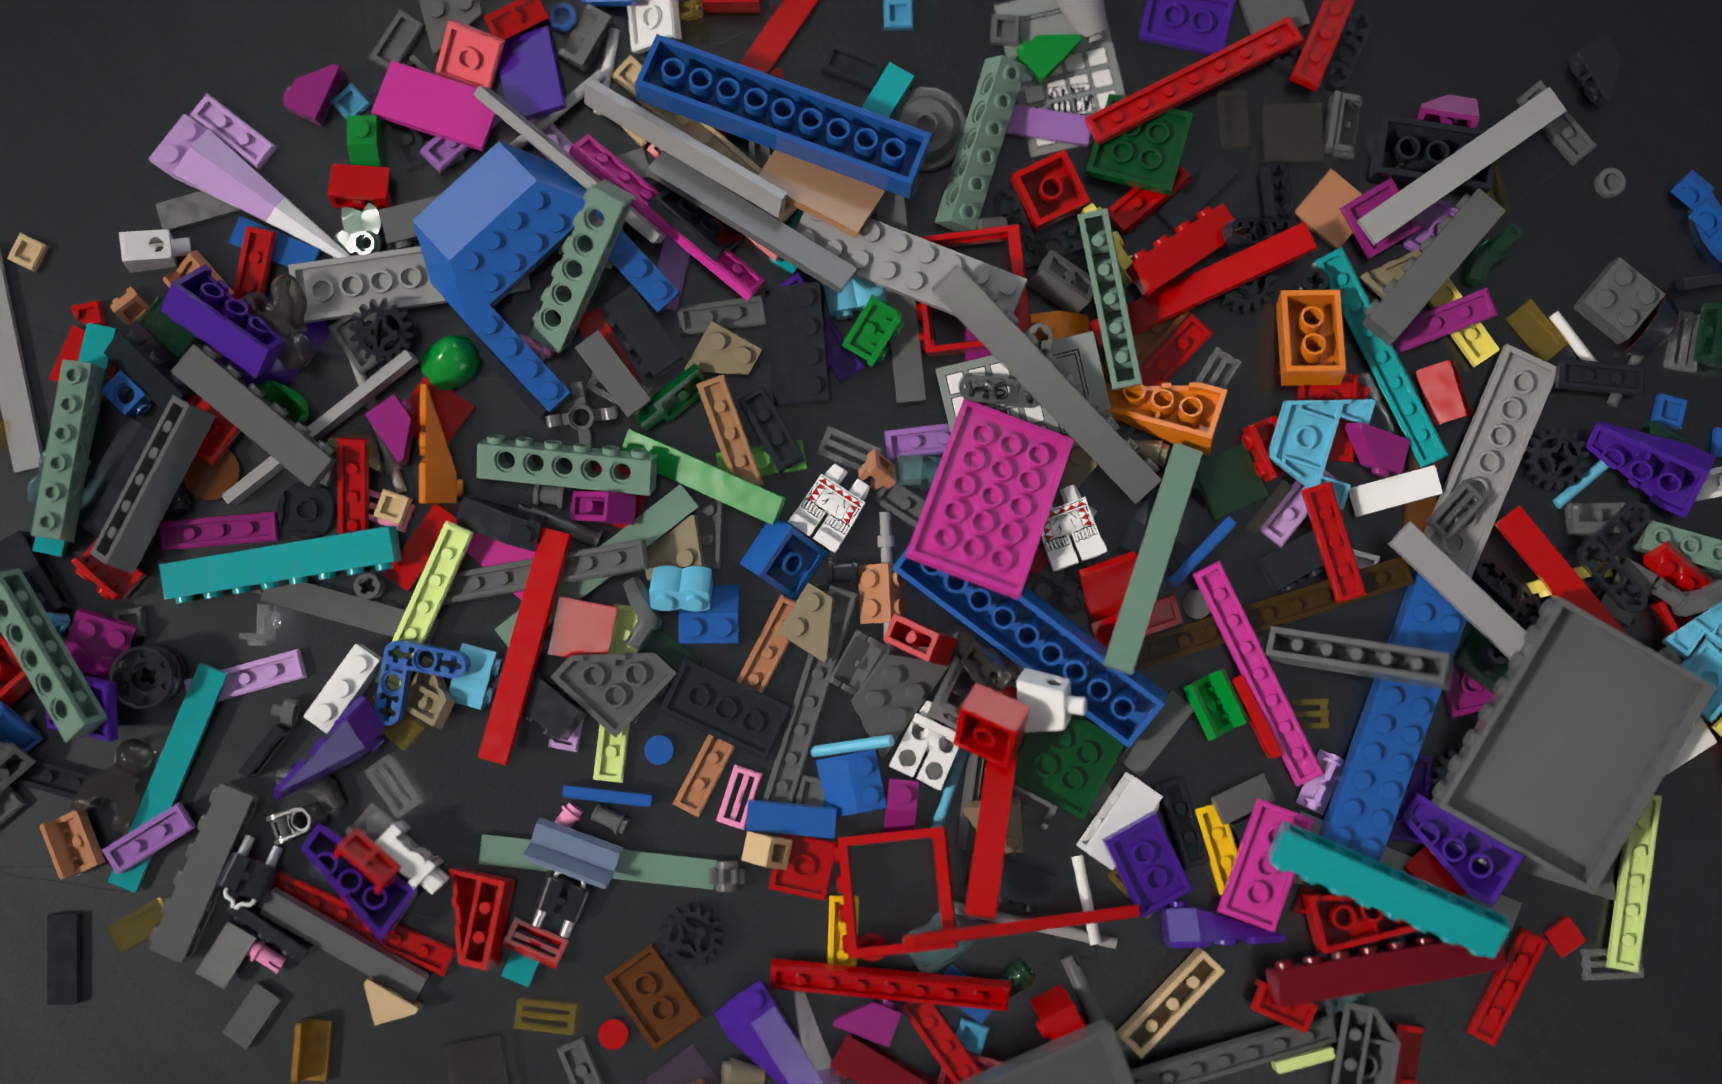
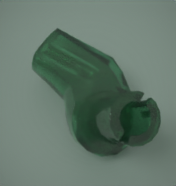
(1491, 254)

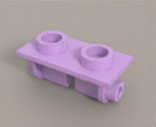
(1318, 791)

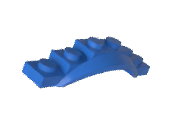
(1706, 210)

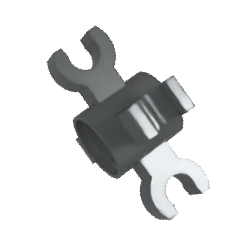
(580, 402)

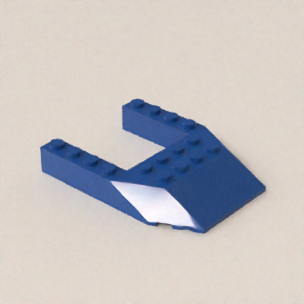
(495, 232)

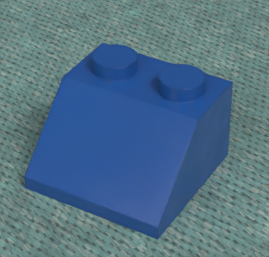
(783, 558)
(715, 625)
(852, 782)

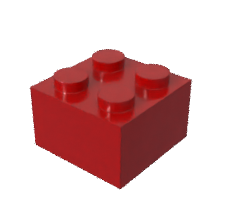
(1050, 190)
(991, 725)

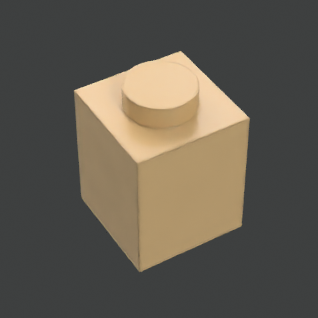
(766, 850)

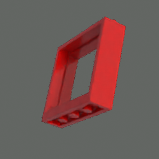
(966, 238)
(845, 886)

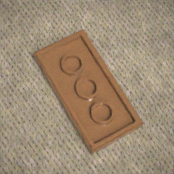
(822, 192)

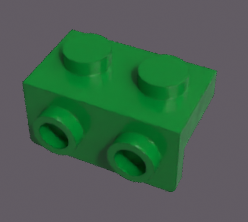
(873, 330)
(1216, 704)

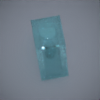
(916, 471)

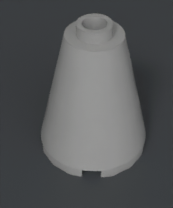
(1085, 17)

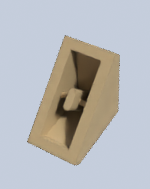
(387, 1003)

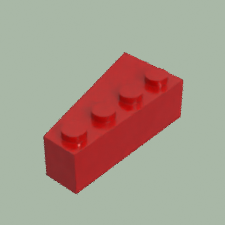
(1343, 923)
(1056, 1013)

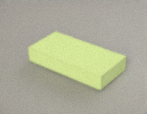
(1304, 1059)

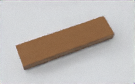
(728, 429)

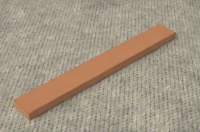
(756, 675)

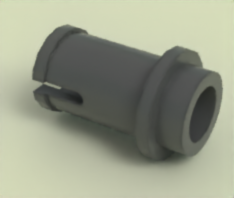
(611, 819)

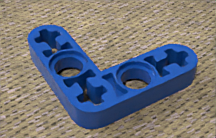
(403, 670)

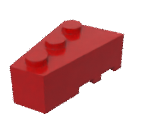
(482, 914)

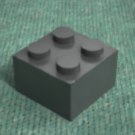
(1619, 300)

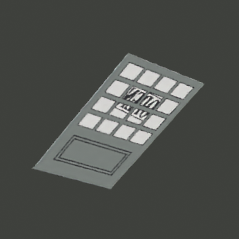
(1079, 83)
(1074, 353)

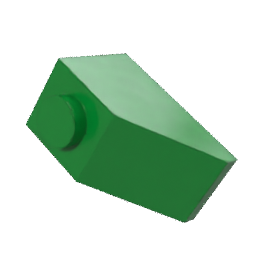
(1046, 54)
(365, 140)

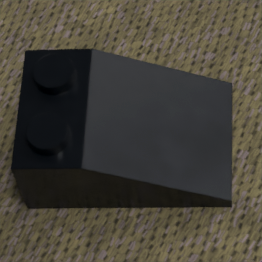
(1136, 529)

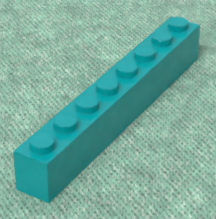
(280, 562)
(1388, 890)

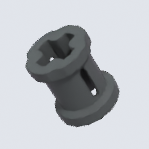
(549, 495)
(361, 590)

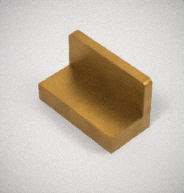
(312, 1050)

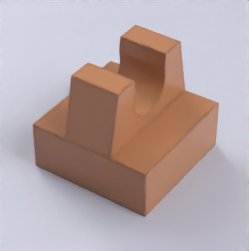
(130, 306)
(880, 469)

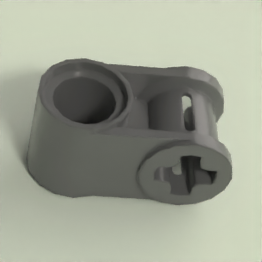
(293, 823)

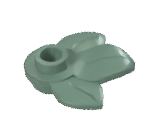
(359, 227)

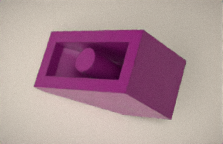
(312, 93)
(1451, 110)
(395, 426)
(1378, 449)
(603, 507)
(901, 805)
(871, 1020)

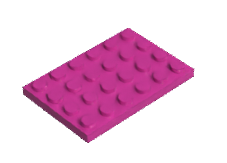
(990, 499)

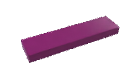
(1446, 320)
(219, 531)

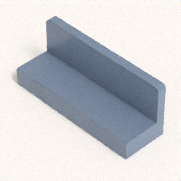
(573, 853)

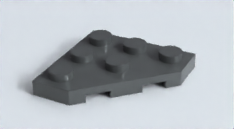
(613, 685)

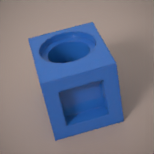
(116, 390)

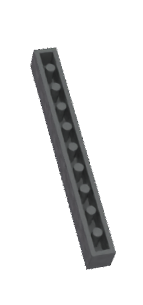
(1046, 383)

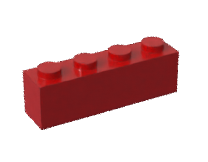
(1180, 252)

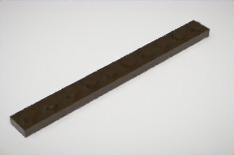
(1270, 612)

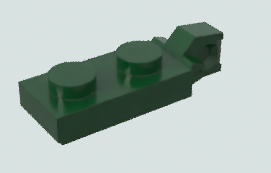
(672, 398)

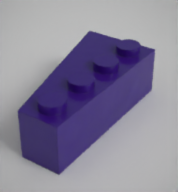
(222, 321)
(377, 912)

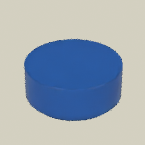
(563, 17)
(659, 749)

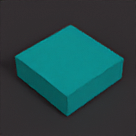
(520, 969)

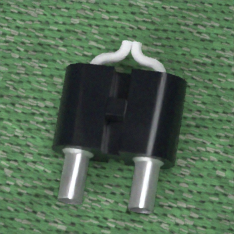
(248, 876)
(562, 897)

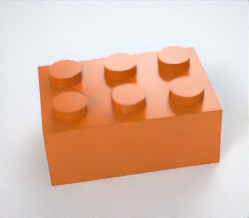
(1310, 337)

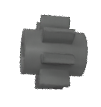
(727, 876)

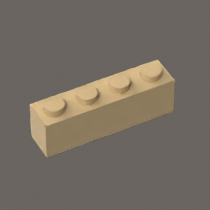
(1170, 1002)

